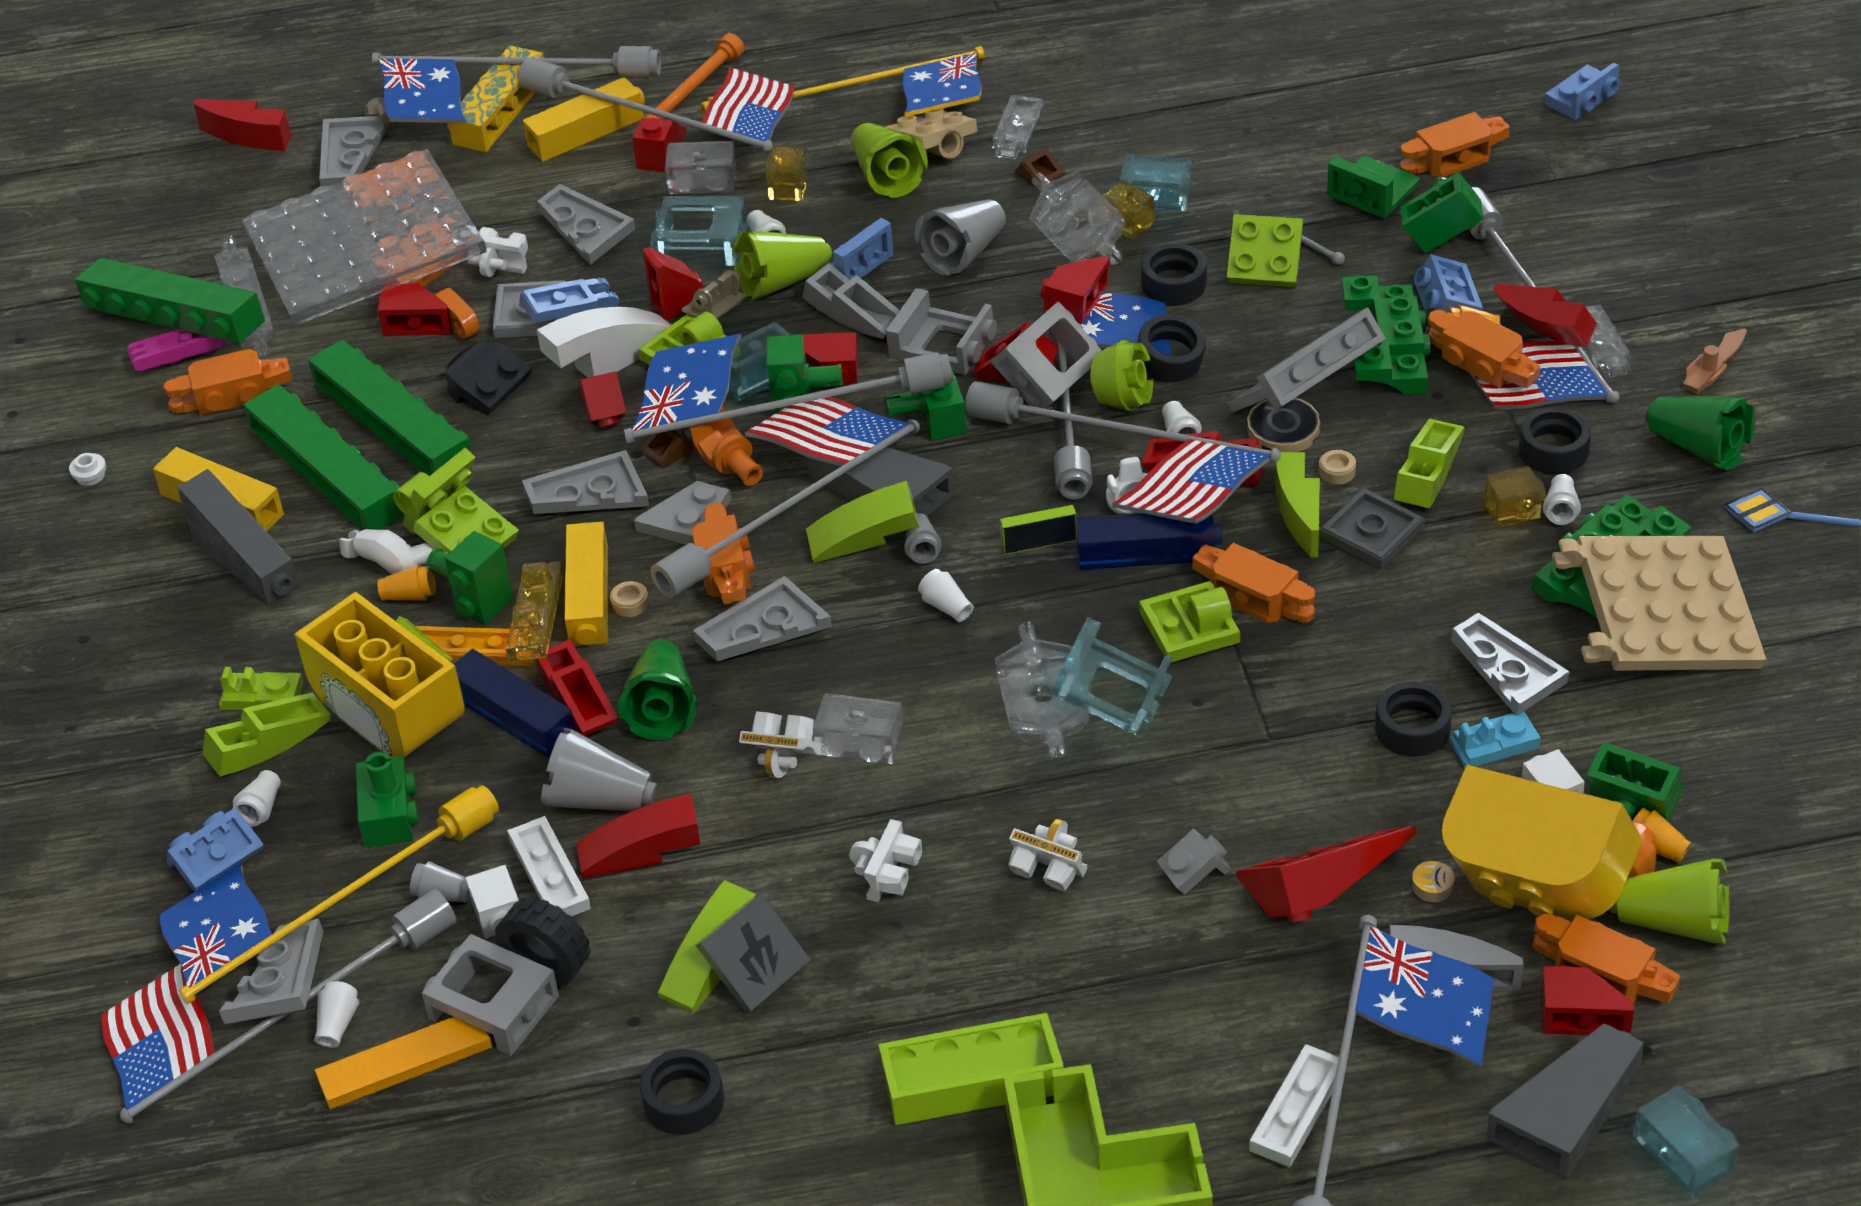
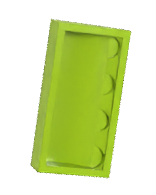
(966, 1067)

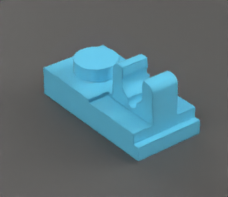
(1494, 739)

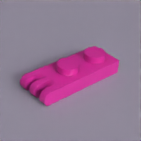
(170, 348)

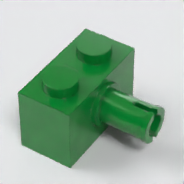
(1442, 212)
(790, 374)
(941, 409)
(476, 576)
(1635, 781)
(385, 801)

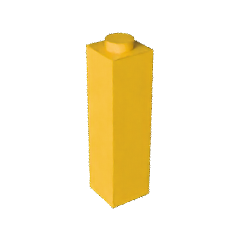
(581, 120)
(255, 496)
(586, 584)

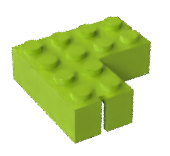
(1072, 1162)

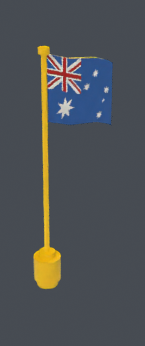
(925, 84)
(228, 926)

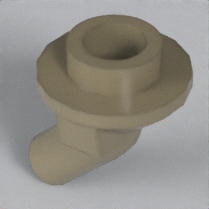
(376, 108)

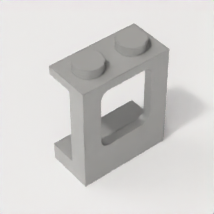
(919, 322)
(1032, 372)
(514, 1007)

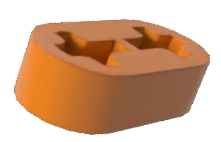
(462, 317)

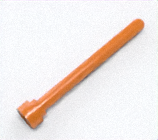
(727, 50)

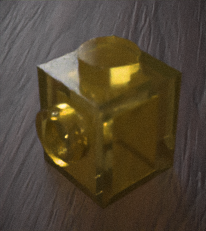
(786, 173)
(1133, 205)
(1513, 496)

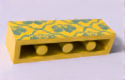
(492, 103)

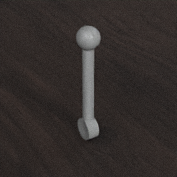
(1337, 258)

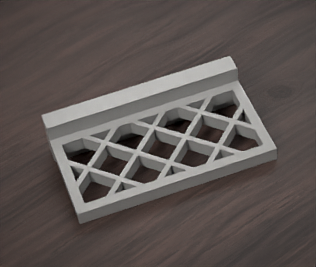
(1313, 362)

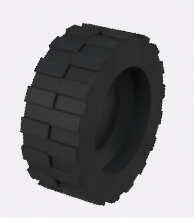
(539, 919)

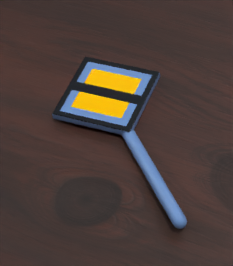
(1761, 510)

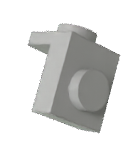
(1193, 860)

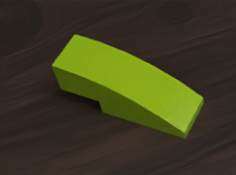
(1428, 463)
(1298, 500)
(863, 523)
(263, 732)
(690, 975)

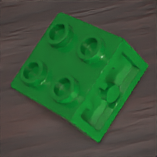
(1369, 184)

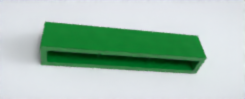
(170, 300)
(386, 407)
(323, 458)

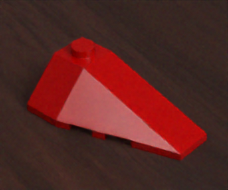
(1315, 879)

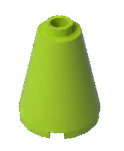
(889, 159)
(777, 260)
(1679, 901)

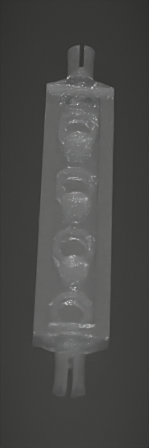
(238, 272)

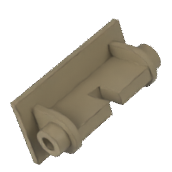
(717, 297)

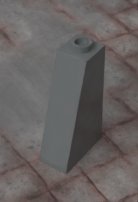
(928, 480)
(235, 538)
(1567, 1102)

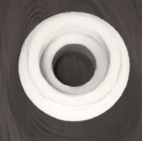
(88, 468)

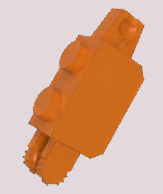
(1453, 145)
(1482, 348)
(225, 382)
(732, 564)
(1257, 583)
(1614, 957)

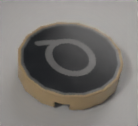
(1285, 428)

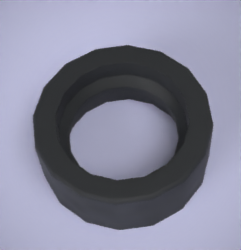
(1171, 257)
(1179, 329)
(1553, 458)
(1409, 740)
(677, 1065)

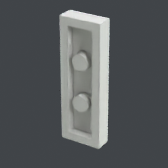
(548, 866)
(1296, 1106)

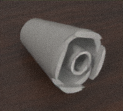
(958, 234)
(594, 777)

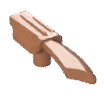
(1710, 365)

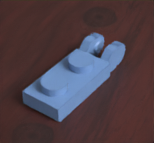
(566, 299)

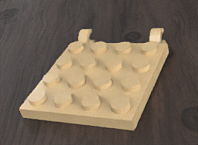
(1664, 603)

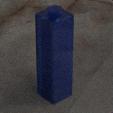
(1141, 540)
(512, 703)

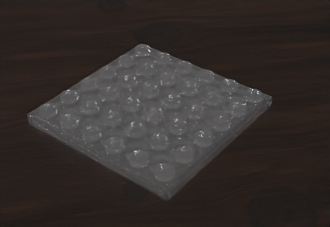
(362, 236)

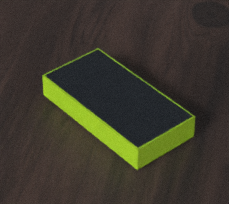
(1038, 529)

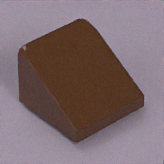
(1040, 162)
(666, 447)

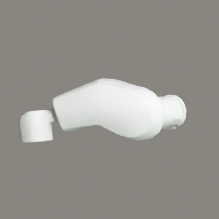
(385, 549)

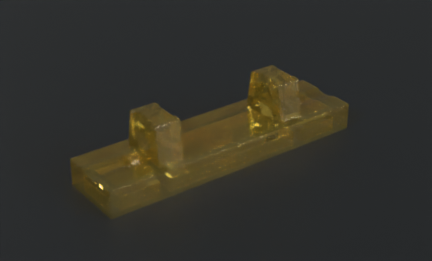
(534, 611)

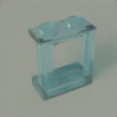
(727, 222)
(1091, 654)

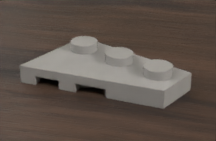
(348, 146)
(585, 222)
(590, 485)
(762, 620)
(1507, 663)
(281, 979)

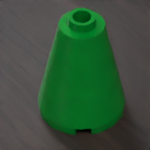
(1705, 426)
(658, 693)

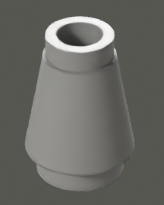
(922, 542)
(432, 876)

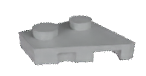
(681, 512)

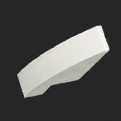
(600, 338)

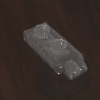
(1017, 126)
(1606, 347)

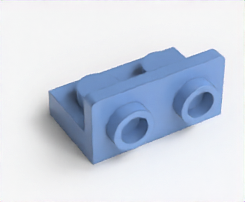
(1583, 90)
(865, 250)
(1445, 284)
(214, 849)

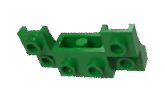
(1399, 357)
(1622, 519)

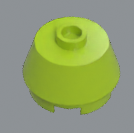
(1121, 376)

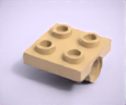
(934, 127)

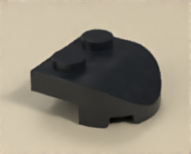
(485, 375)

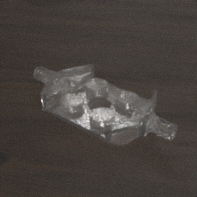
(1064, 206)
(1029, 672)

